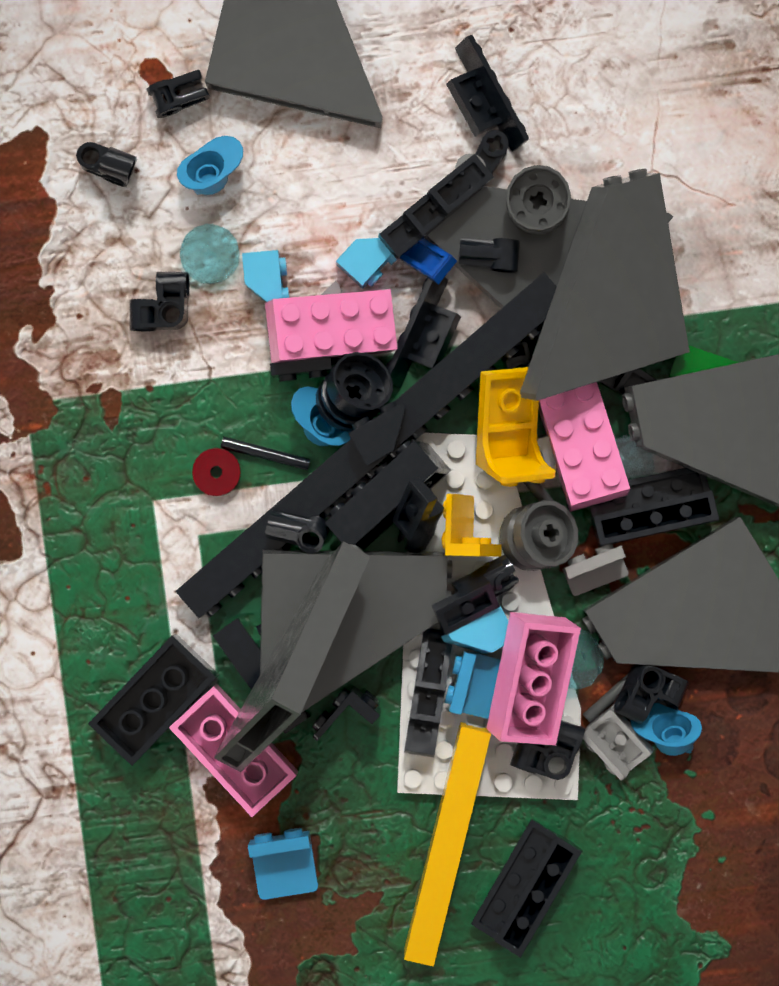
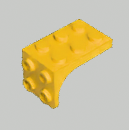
(508, 430)

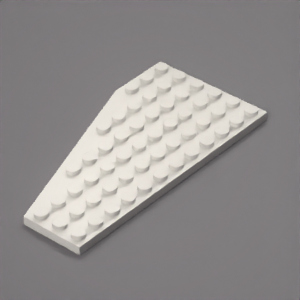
(498, 778)

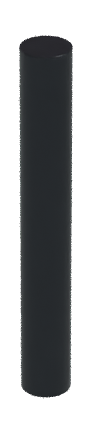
(265, 453)

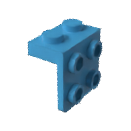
(473, 684)
(283, 863)

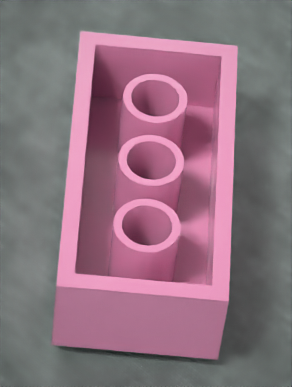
(330, 325)
(583, 447)
(533, 678)
(203, 731)

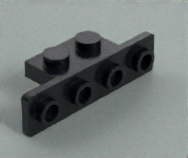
(483, 98)
(425, 334)

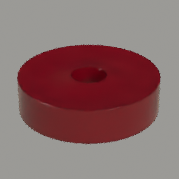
(230, 472)

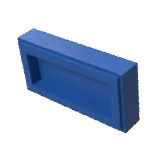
(429, 260)

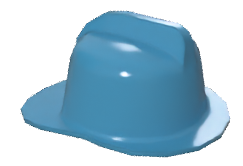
(209, 166)
(314, 426)
(669, 729)

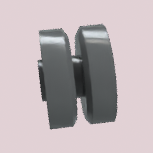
(539, 535)

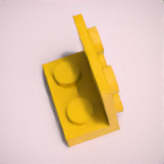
(459, 529)

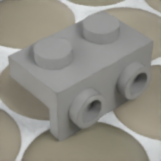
(596, 571)
(616, 743)

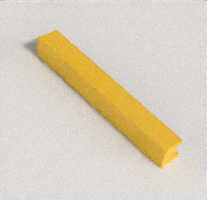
(446, 844)

